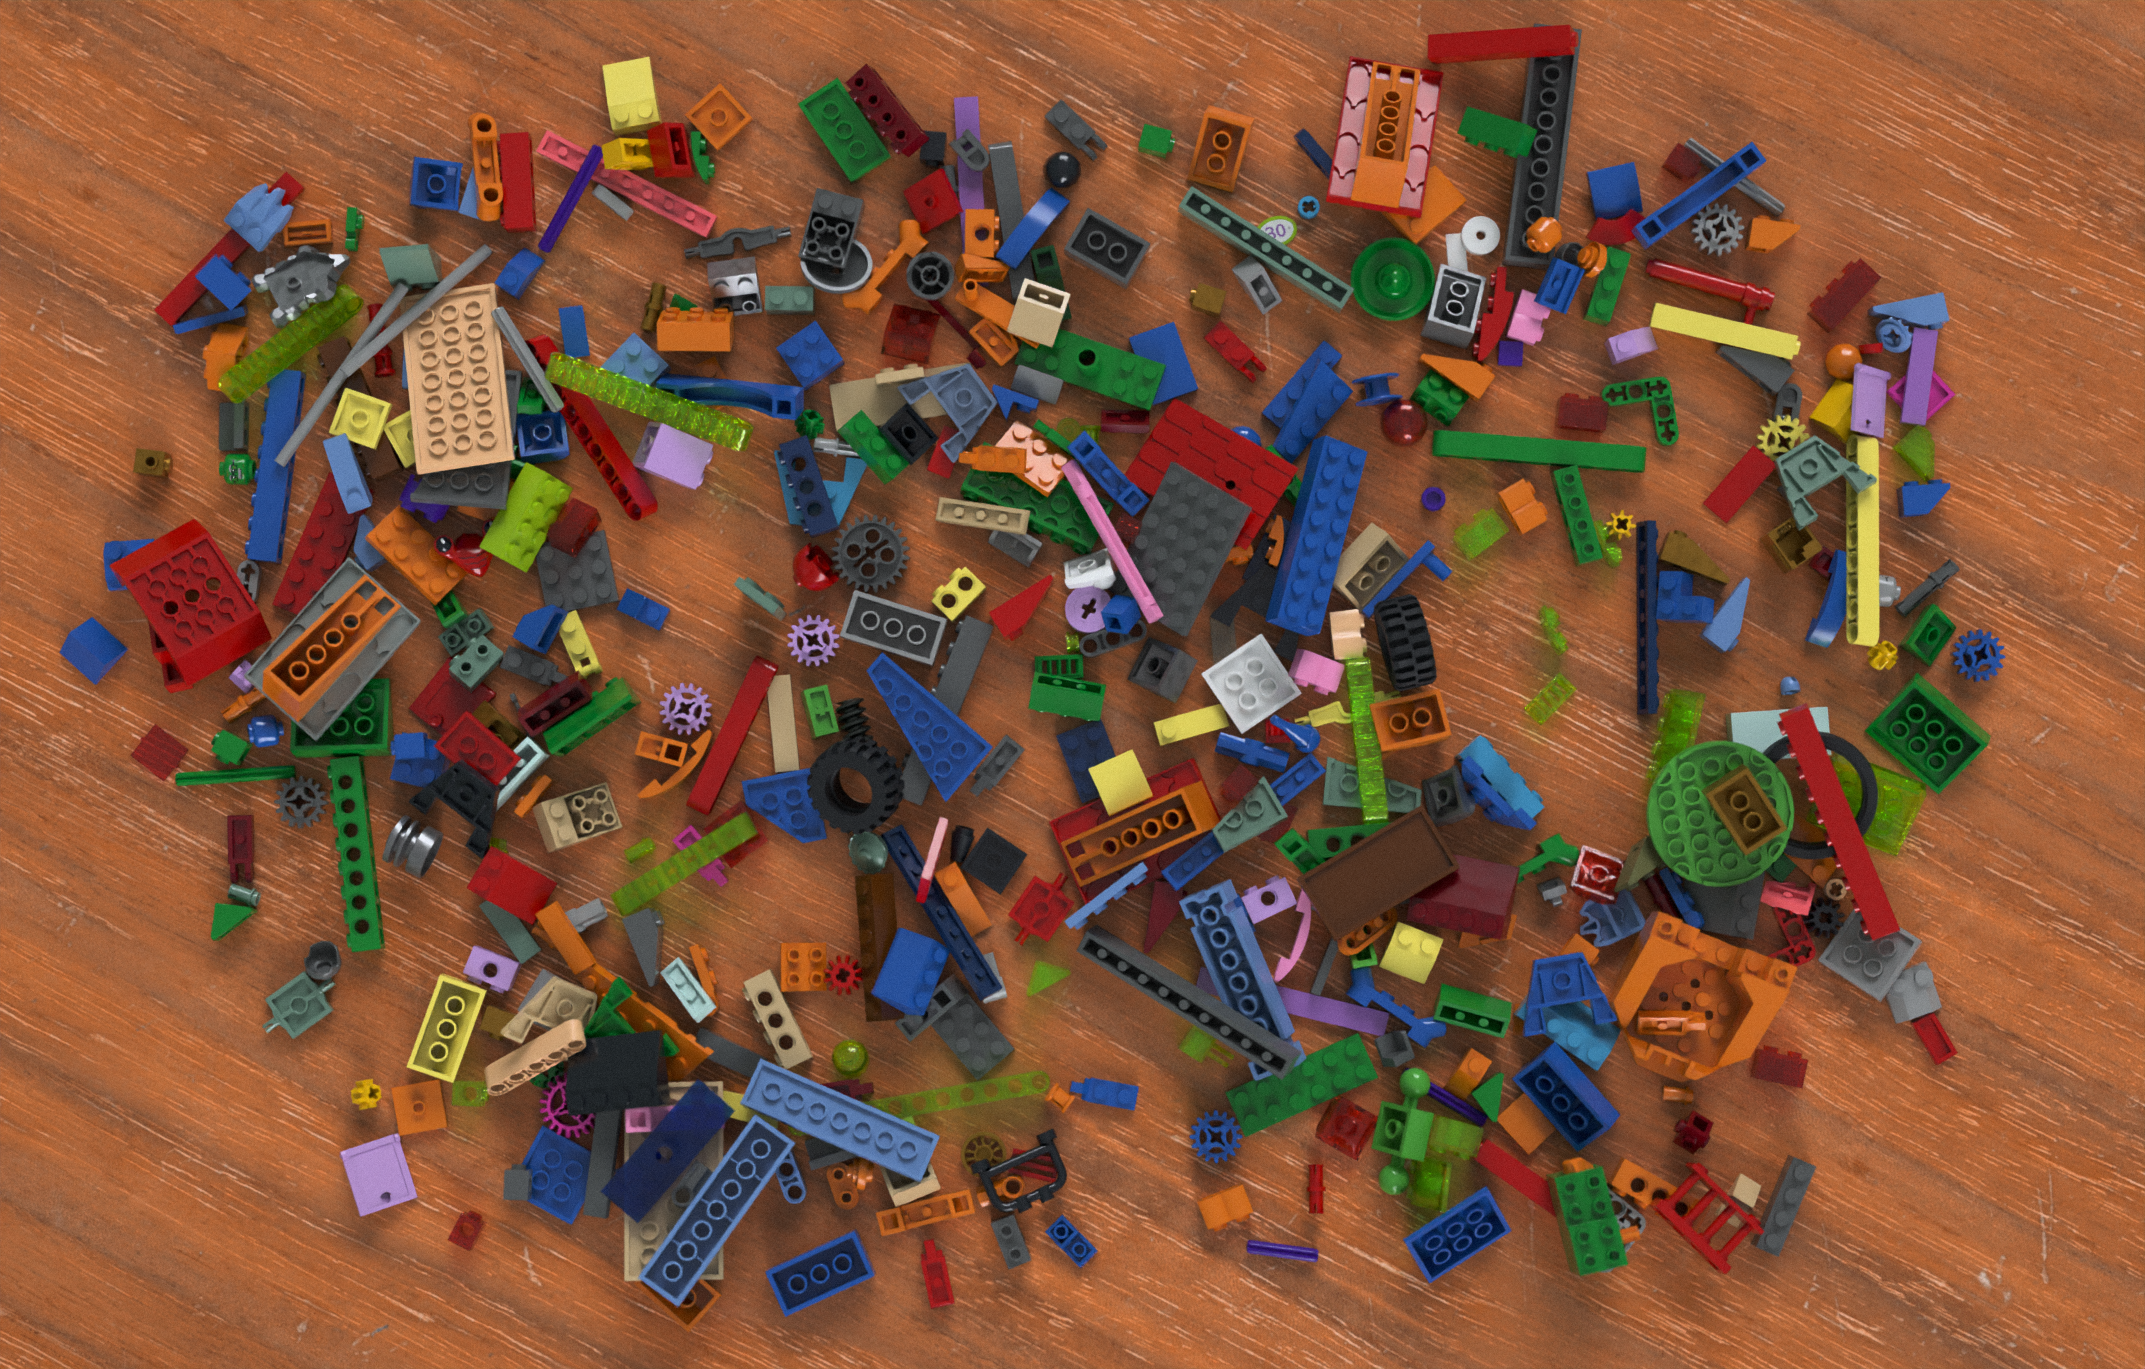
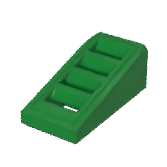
(1058, 658)

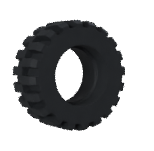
(1405, 642)
(875, 766)

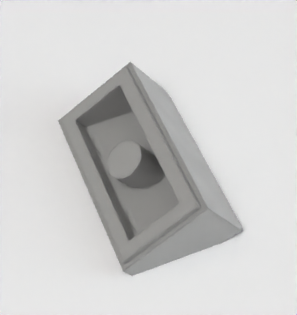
(1037, 384)

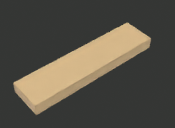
(982, 515)
(783, 724)

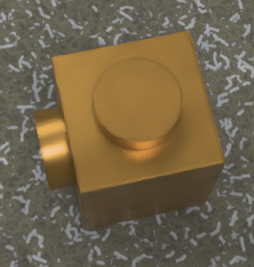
(152, 463)
(495, 1020)

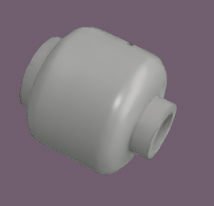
(1888, 590)

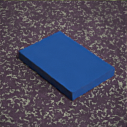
(1166, 348)

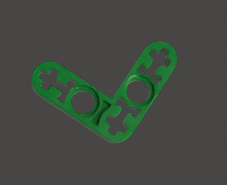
(1655, 400)

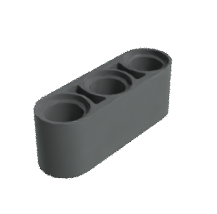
(1104, 647)

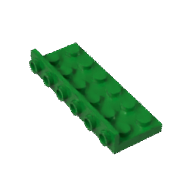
(1057, 516)

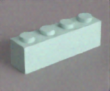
(532, 758)

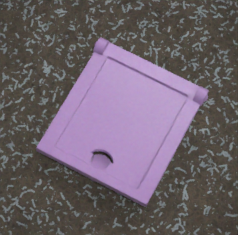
(1869, 400)
(378, 1169)

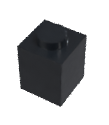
(934, 150)

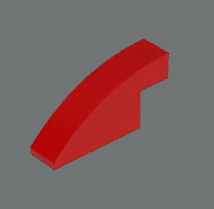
(171, 677)

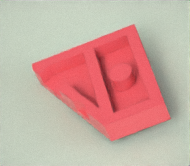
(1788, 896)

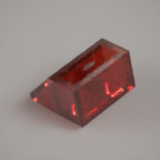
(910, 333)
(748, 847)

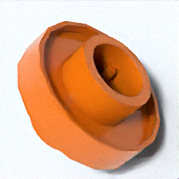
(1592, 259)
(860, 1172)

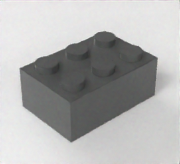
(1107, 248)

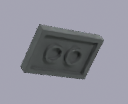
(972, 1036)

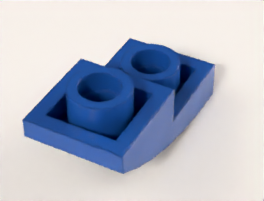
(574, 331)
(1071, 1241)

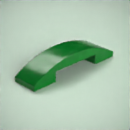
(1299, 851)

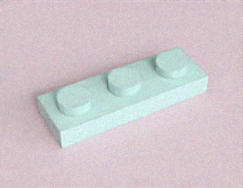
(688, 989)

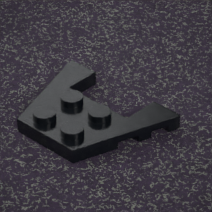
(1256, 596)
(469, 796)

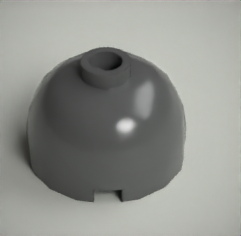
(928, 265)

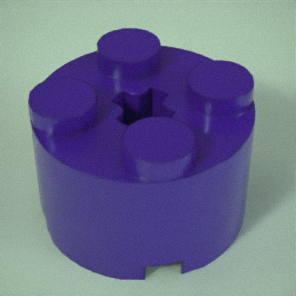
(432, 511)

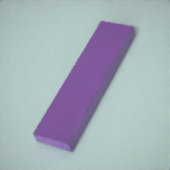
(1918, 376)

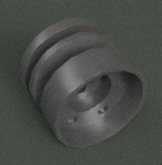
(416, 848)

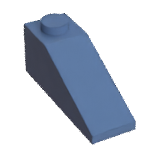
(1916, 312)
(347, 473)
(1727, 620)

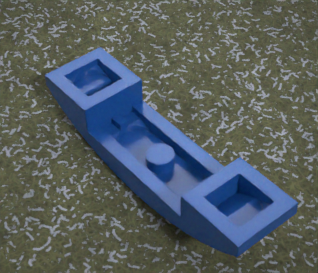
(1032, 228)
(1106, 474)
(1833, 608)

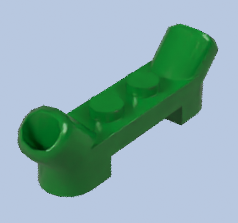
(1553, 850)

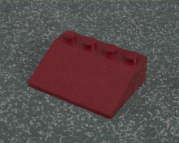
(1469, 900)

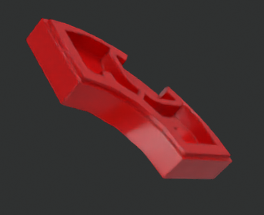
(1615, 231)

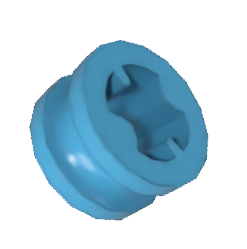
(1309, 215)

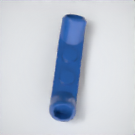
(1364, 991)

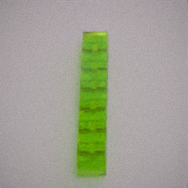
(290, 344)
(1366, 743)
(684, 864)

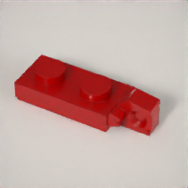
(936, 1276)

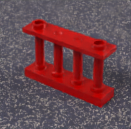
(1684, 1224)

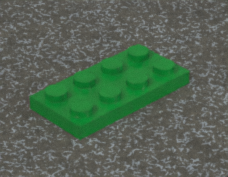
(844, 130)

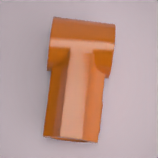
(1002, 1190)

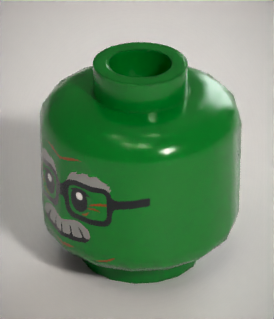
(237, 469)

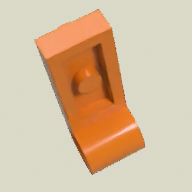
(707, 977)

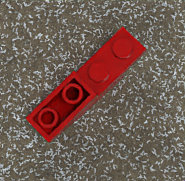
(1492, 324)

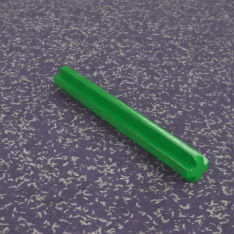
(235, 775)

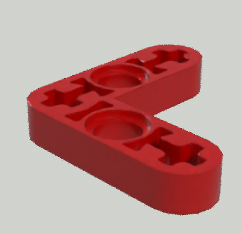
(1793, 942)

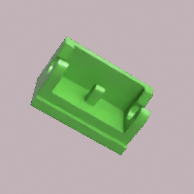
(819, 711)

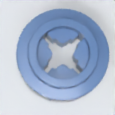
(1889, 340)

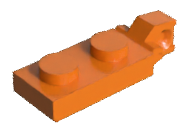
(996, 459)
(1669, 1022)

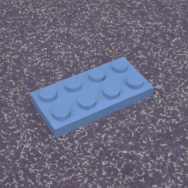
(1116, 891)

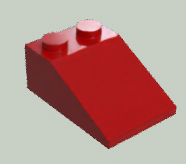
(1018, 611)
(511, 885)

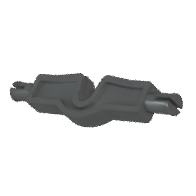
(725, 244)

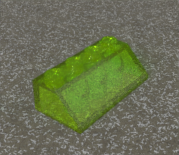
(1676, 728)

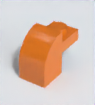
(661, 749)

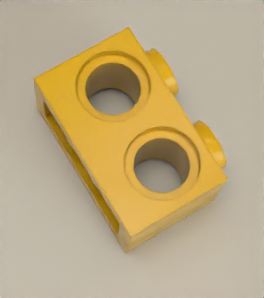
(627, 154)

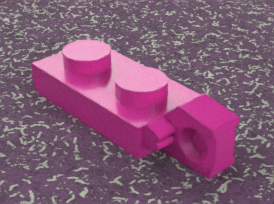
(710, 871)

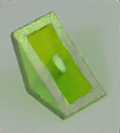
(1044, 975)

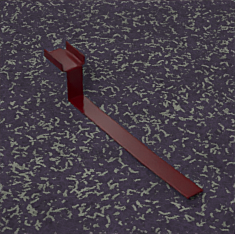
(974, 357)

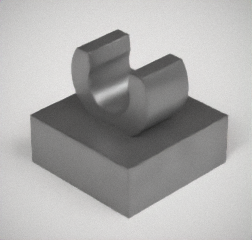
(1552, 890)

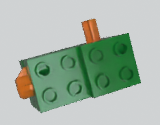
(1587, 1218)

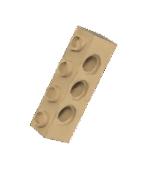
(784, 1057)

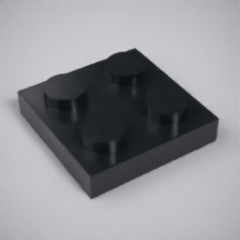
(993, 861)

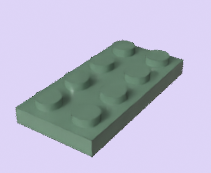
(756, 594)

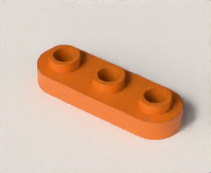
(1375, 928)

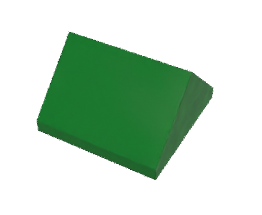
(1928, 634)

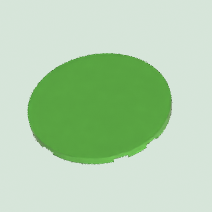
(1688, 829)

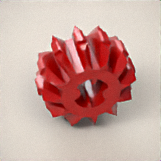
(850, 979)

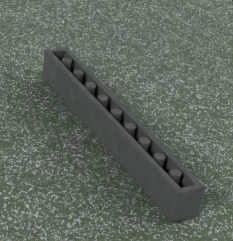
(1189, 1001)

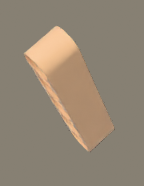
(535, 1057)

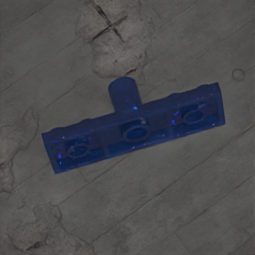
(682, 1130)

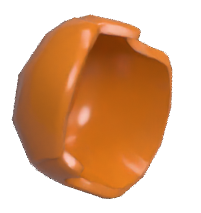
(1841, 361)

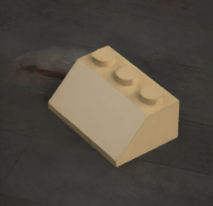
(1368, 566)

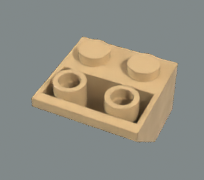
(1038, 312)

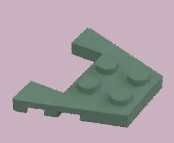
(1811, 468)

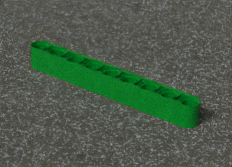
(1538, 451)

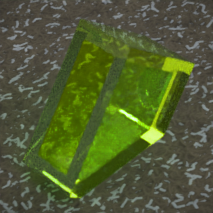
(1918, 451)

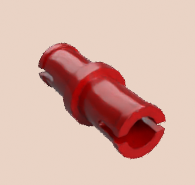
(1316, 1188)

